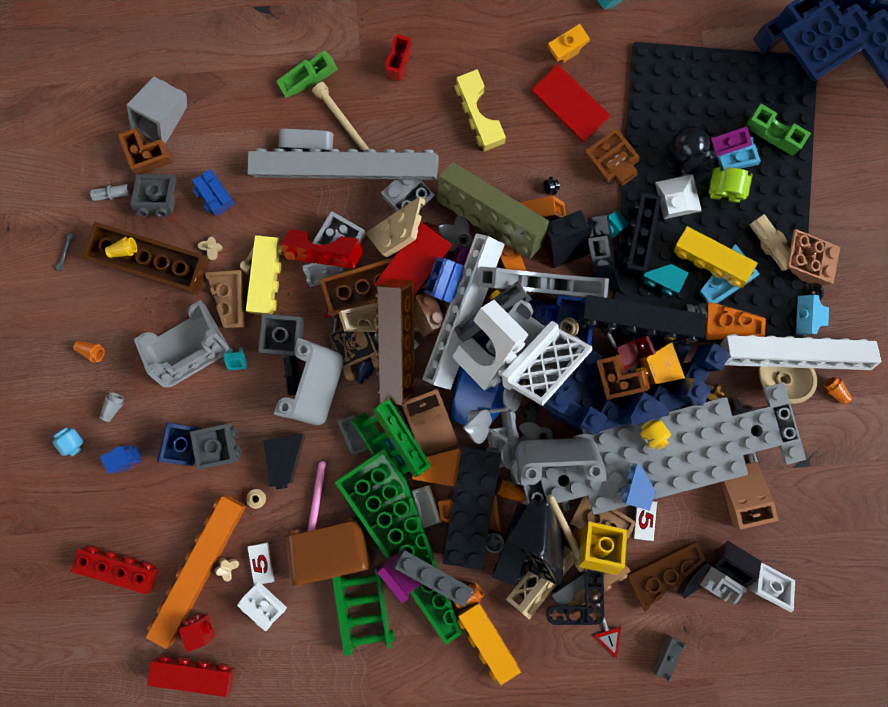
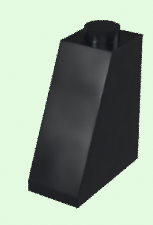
(282, 459)

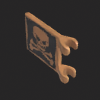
(354, 349)

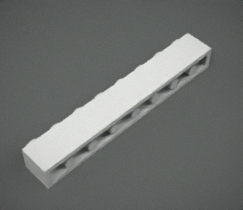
(468, 299)
(801, 352)

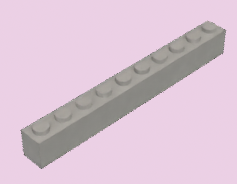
(343, 164)

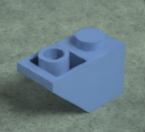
(639, 489)

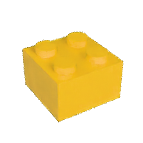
(602, 548)

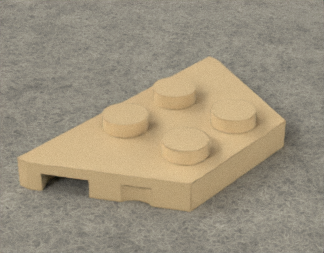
(397, 229)

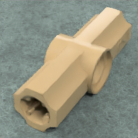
(772, 241)

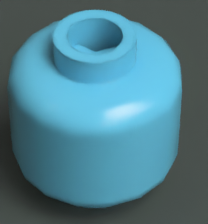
(67, 442)

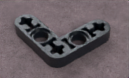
(585, 610)

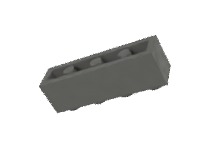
(432, 577)

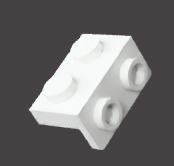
(261, 606)

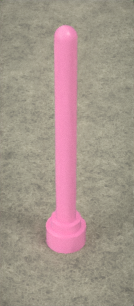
(316, 496)

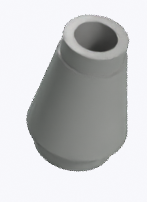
(111, 406)

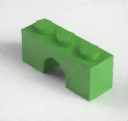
(787, 138)

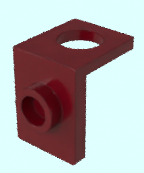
(635, 350)

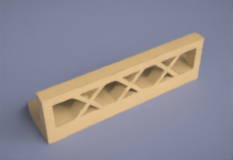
(540, 591)

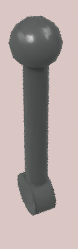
(59, 266)

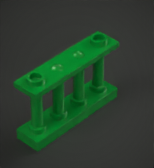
(398, 433)
(347, 622)

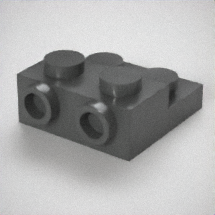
(153, 195)
(215, 446)

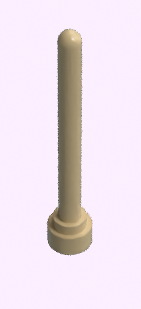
(321, 91)
(565, 528)

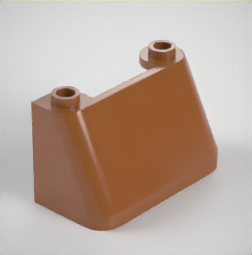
(327, 552)

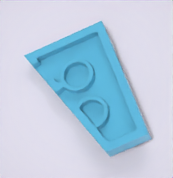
(719, 288)

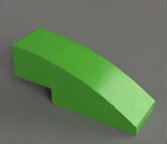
(307, 74)

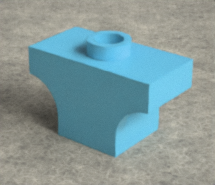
(810, 315)

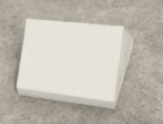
(775, 587)

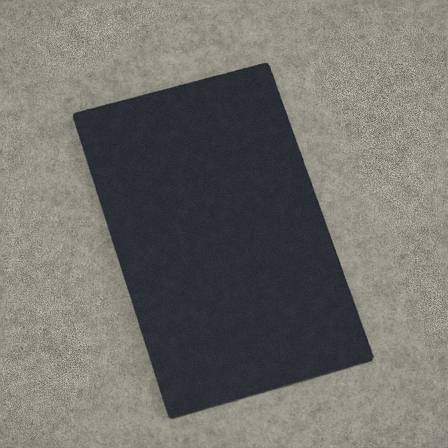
(718, 94)

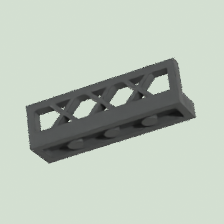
(507, 299)

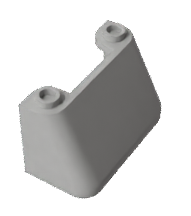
(521, 313)
(183, 348)
(316, 384)
(535, 454)

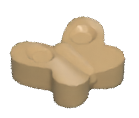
(211, 247)
(225, 568)

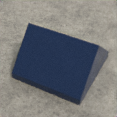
(177, 444)

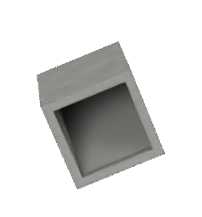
(156, 110)

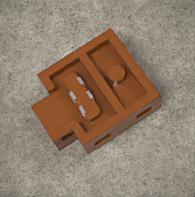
(614, 158)

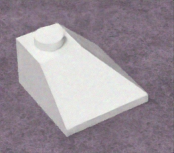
(678, 196)

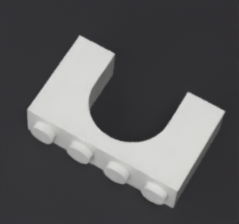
(507, 339)

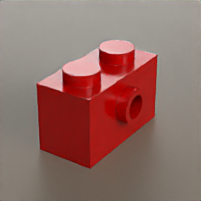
(196, 632)

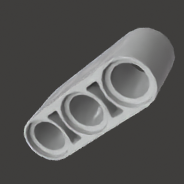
(305, 140)

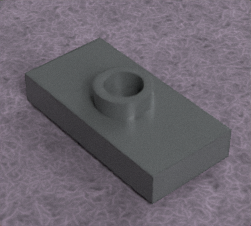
(351, 436)

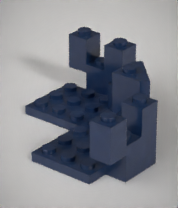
(830, 33)
(583, 404)

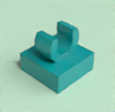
(235, 360)

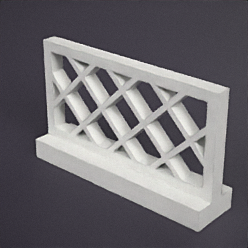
(531, 357)

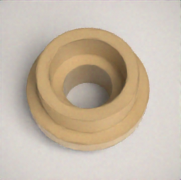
(564, 326)
(262, 498)

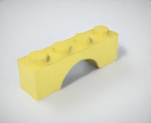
(488, 131)

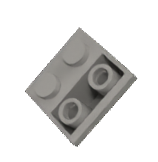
(403, 192)

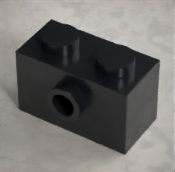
(737, 564)

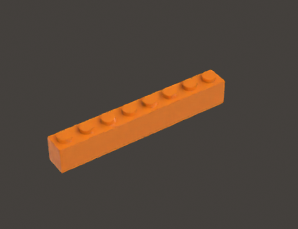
(196, 571)

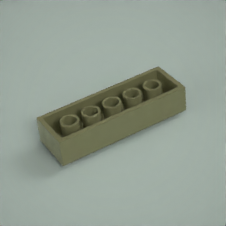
(491, 210)

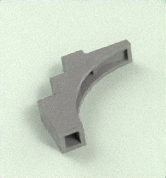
(542, 282)

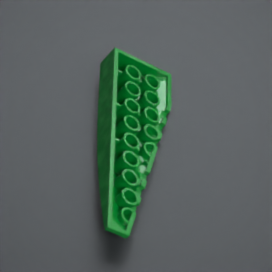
(389, 514)

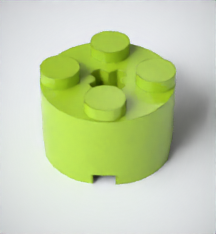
(730, 184)

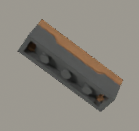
(572, 590)

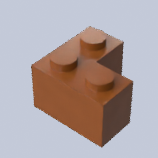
(144, 156)
(617, 381)

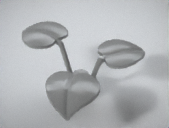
(479, 424)

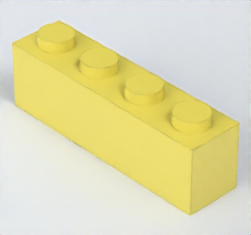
(263, 275)

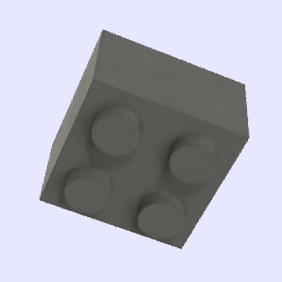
(280, 334)

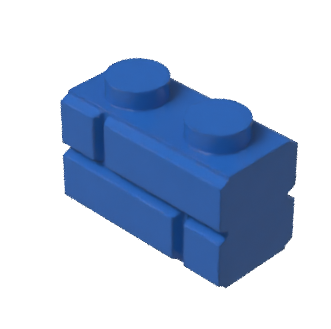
(212, 192)
(444, 279)
(121, 458)

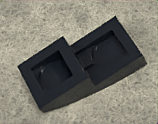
(689, 584)

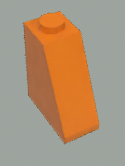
(548, 207)
(442, 468)

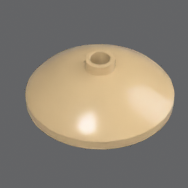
(798, 381)

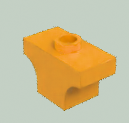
(568, 44)

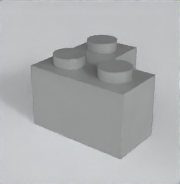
(337, 226)

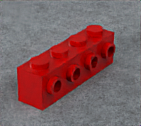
(114, 569)
(190, 676)

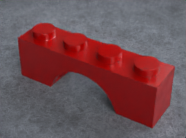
(341, 253)

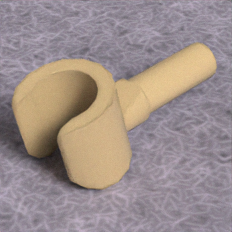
(245, 264)

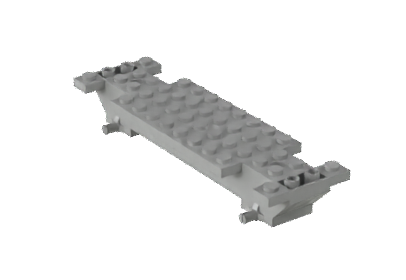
(702, 450)

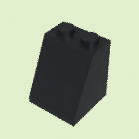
(567, 239)

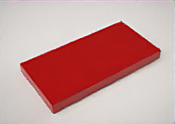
(570, 103)
(416, 259)

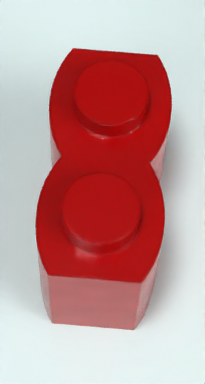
(398, 58)

